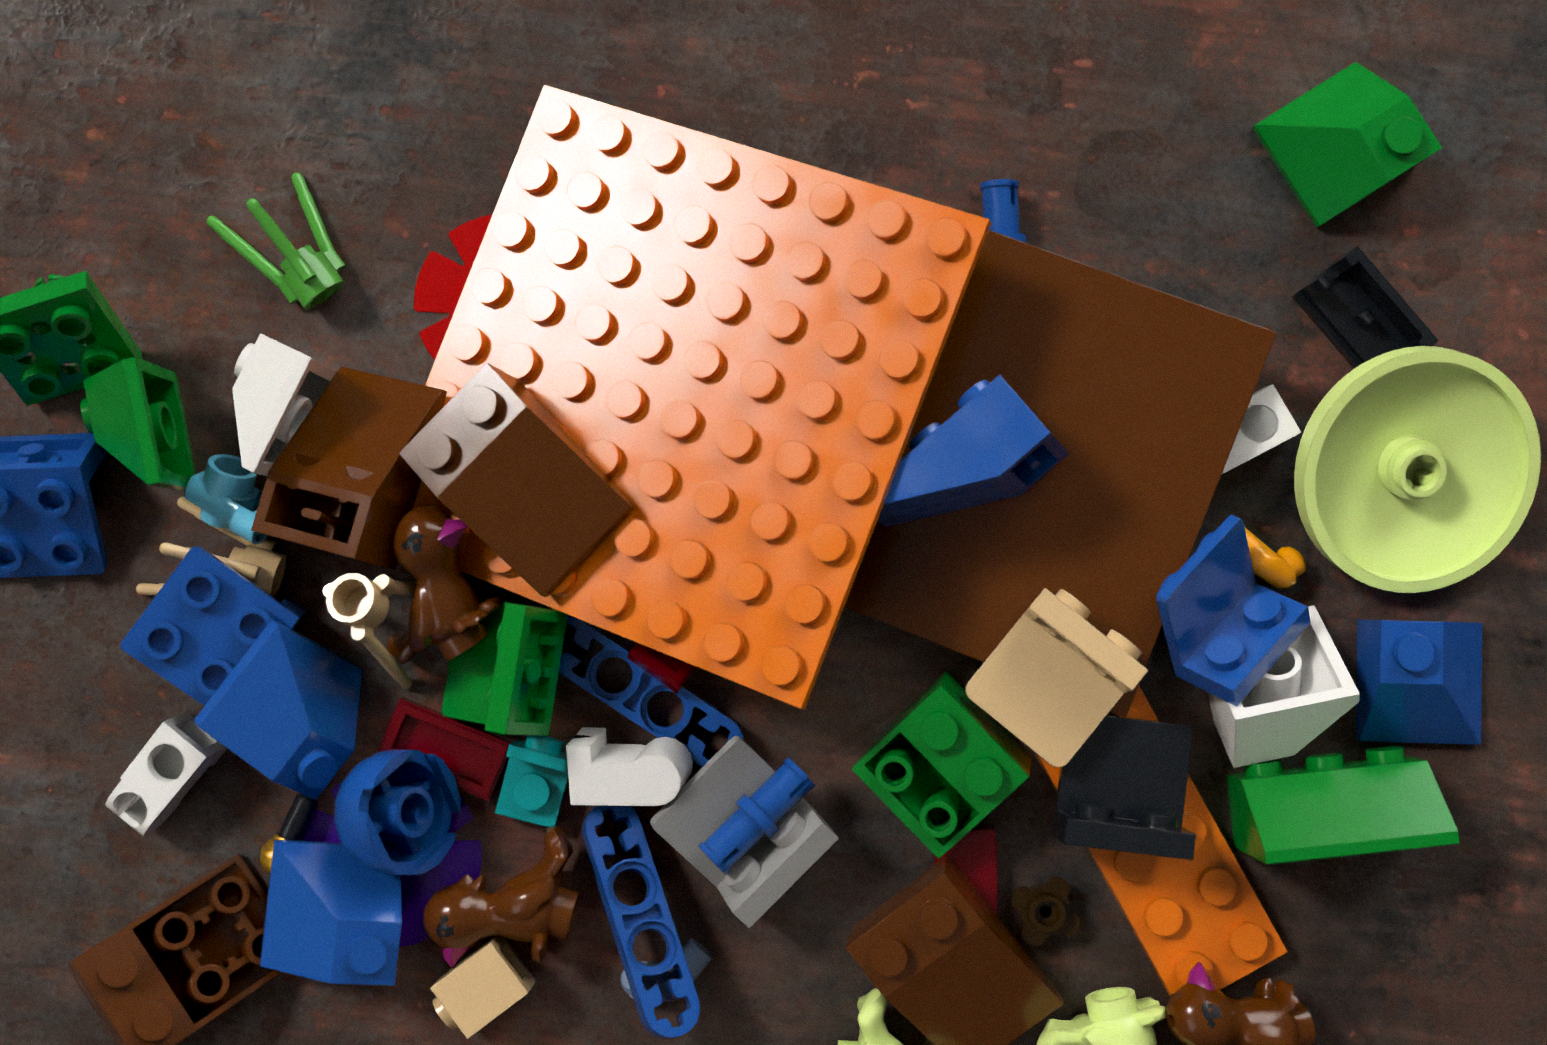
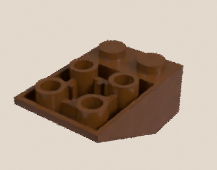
(342, 470)
(179, 960)

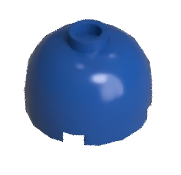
(397, 811)

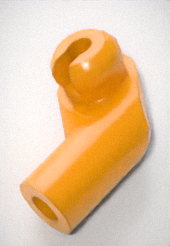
(1275, 568)

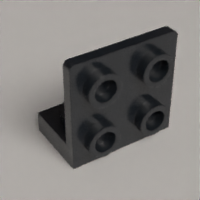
(1127, 789)

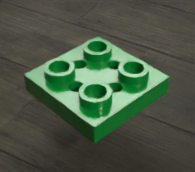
(57, 328)

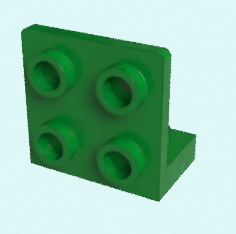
(510, 673)

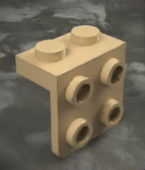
(1055, 677)

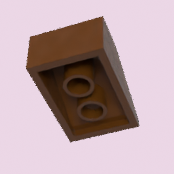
(516, 479)
(951, 962)

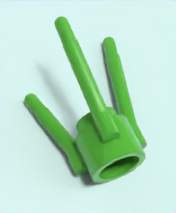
(309, 274)

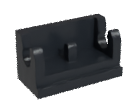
(1361, 310)

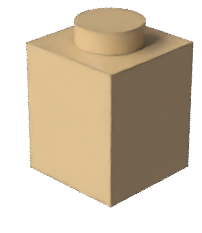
(481, 986)

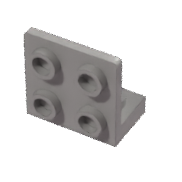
(772, 862)

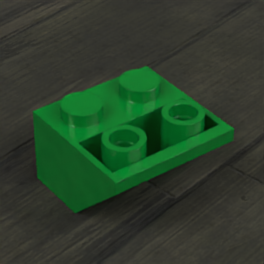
(943, 765)

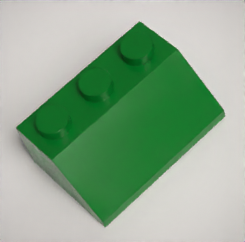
(1338, 807)

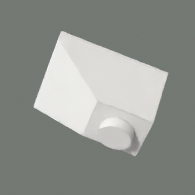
(273, 398)
(1290, 703)

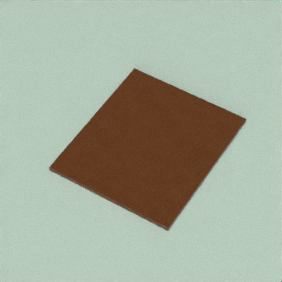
(1141, 402)

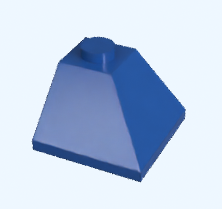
(1419, 681)
(288, 710)
(330, 916)

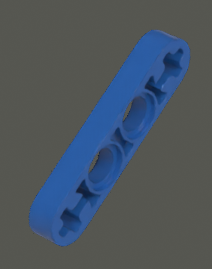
(635, 698)
(650, 915)

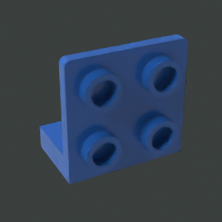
(49, 506)
(1223, 623)
(204, 624)

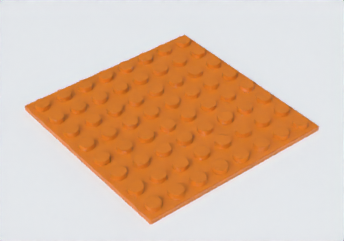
(728, 356)

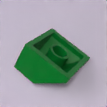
(1345, 140)
(140, 421)

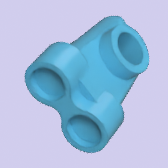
(227, 496)

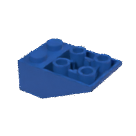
(976, 457)

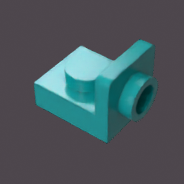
(534, 781)

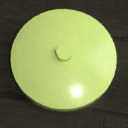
(1417, 469)

